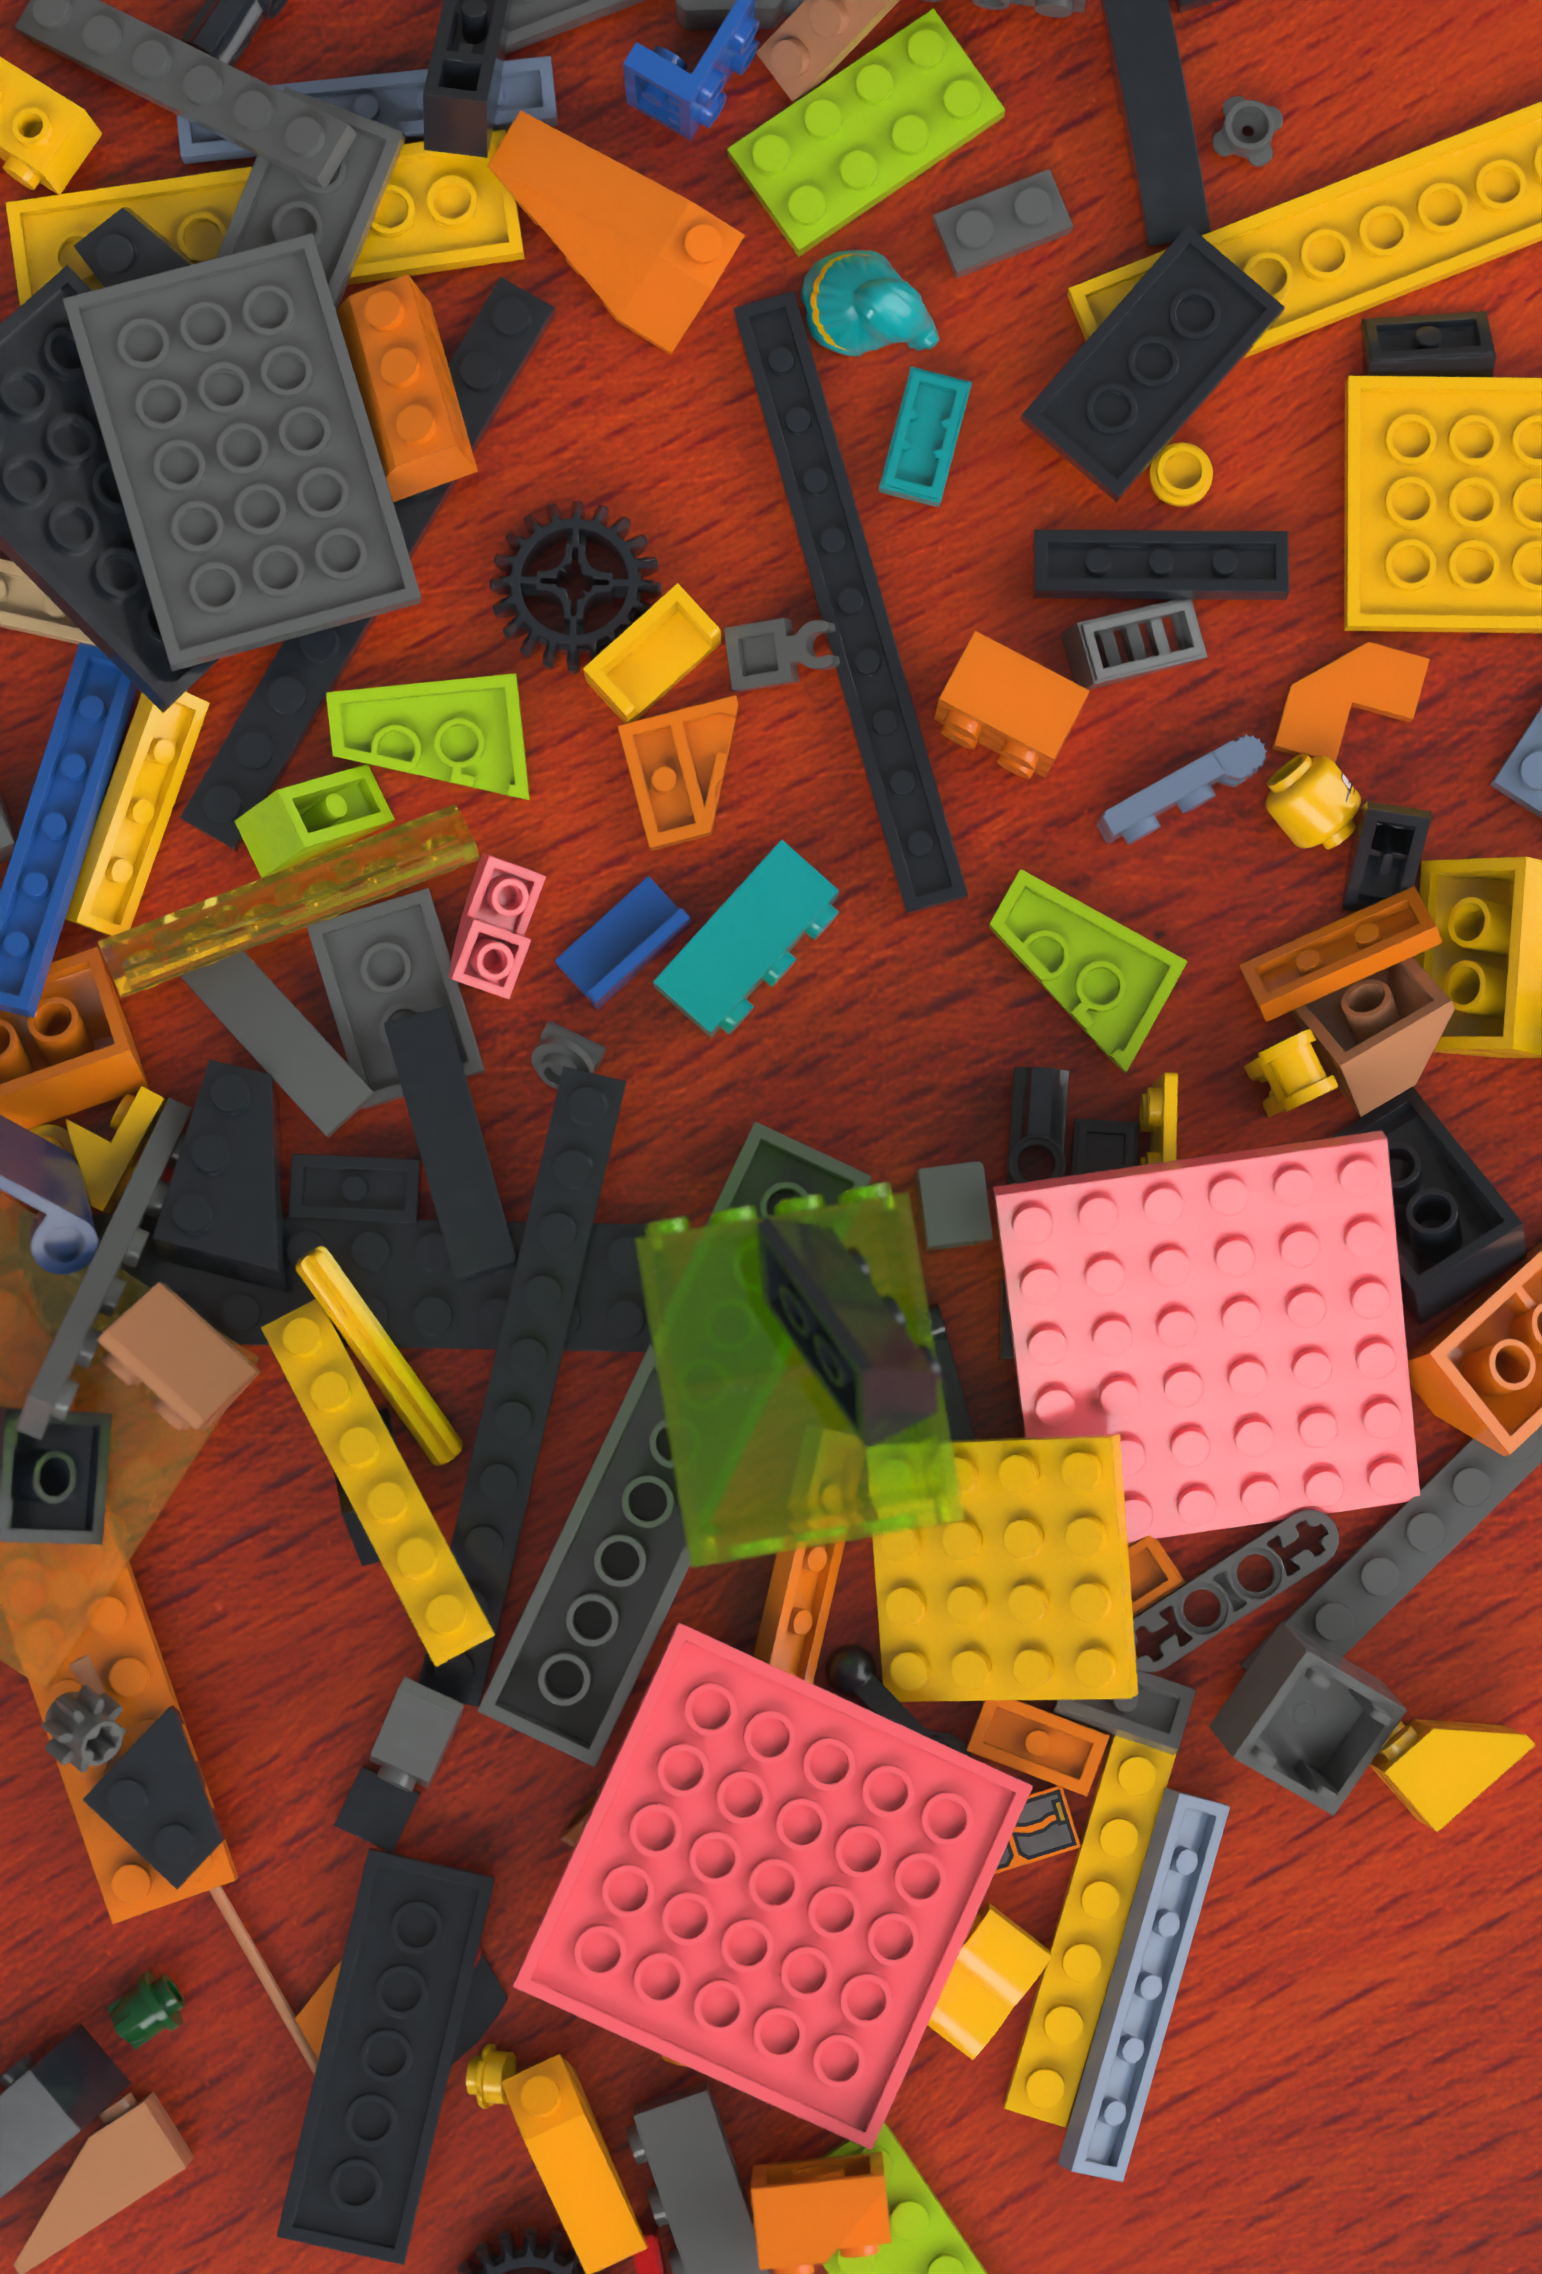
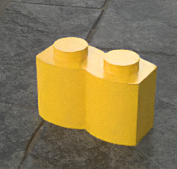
(987, 1980)

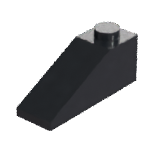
(465, 76)

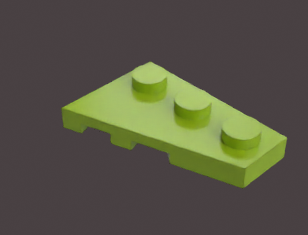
(438, 730)
(1089, 964)

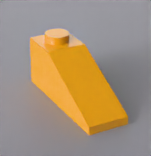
(574, 2163)

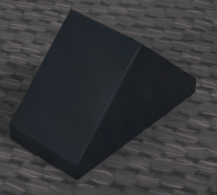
(1383, 853)

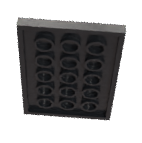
(62, 498)

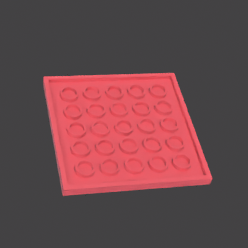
(1222, 1325)
(772, 1886)

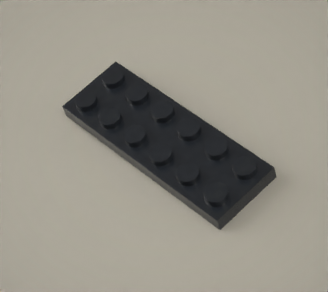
(386, 2056)

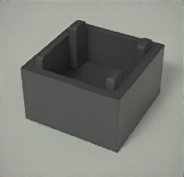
(1307, 1718)

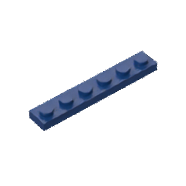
(59, 824)

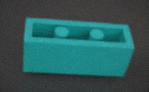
(749, 941)

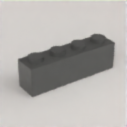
(695, 2183)

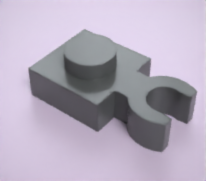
(768, 652)

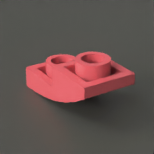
(493, 926)

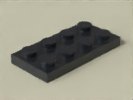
(1152, 363)

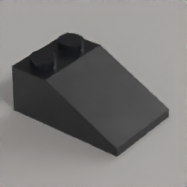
(1447, 1214)

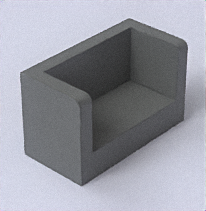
(953, 1206)

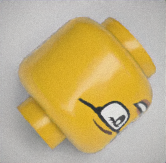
(1313, 801)

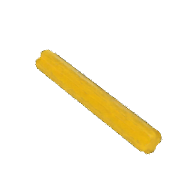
(379, 1355)

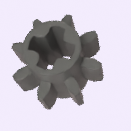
(83, 1728)

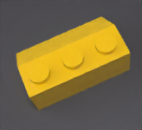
(1488, 953)

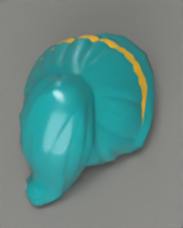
(863, 304)

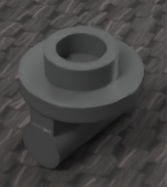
(564, 1048)

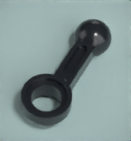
(853, 1673)

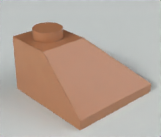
(1378, 1032)

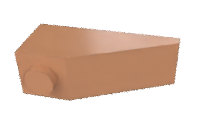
(116, 2167)

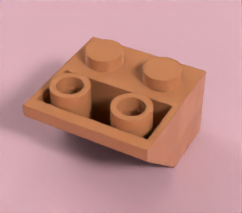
(177, 1358)

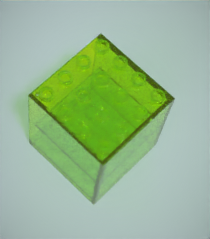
(747, 1424)

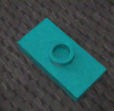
(925, 437)

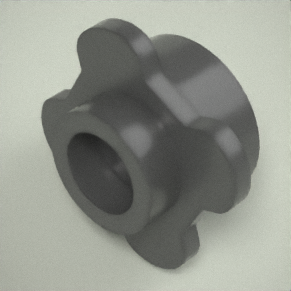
(1251, 113)

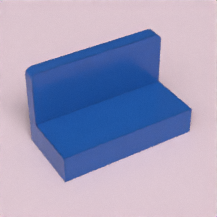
(623, 942)

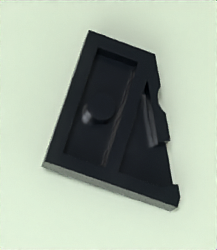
(160, 1801)

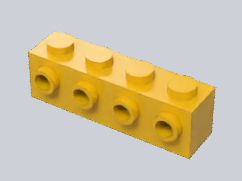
(41, 131)

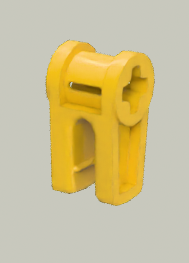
(1291, 1072)

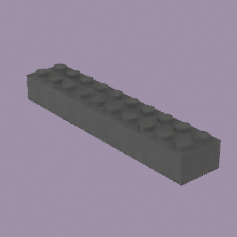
(624, 1536)

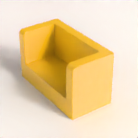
(653, 655)

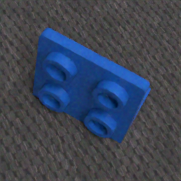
(684, 101)

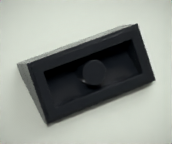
(1429, 345)

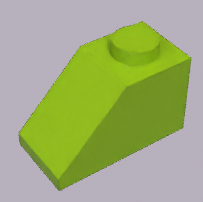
(313, 819)

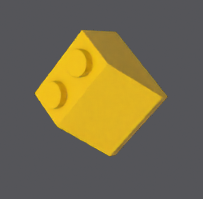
(1445, 1764)

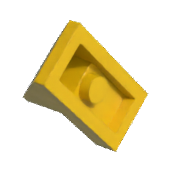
(110, 1164)

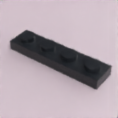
(1160, 564)

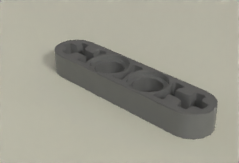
(1233, 1599)

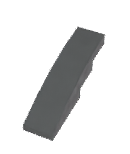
(281, 1040)

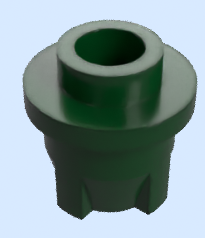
(147, 2009)

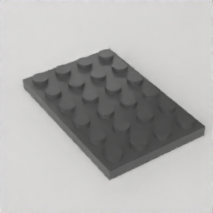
(242, 451)

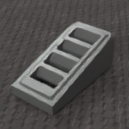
(1095, 655)

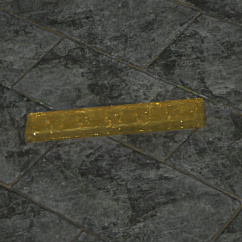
(288, 900)

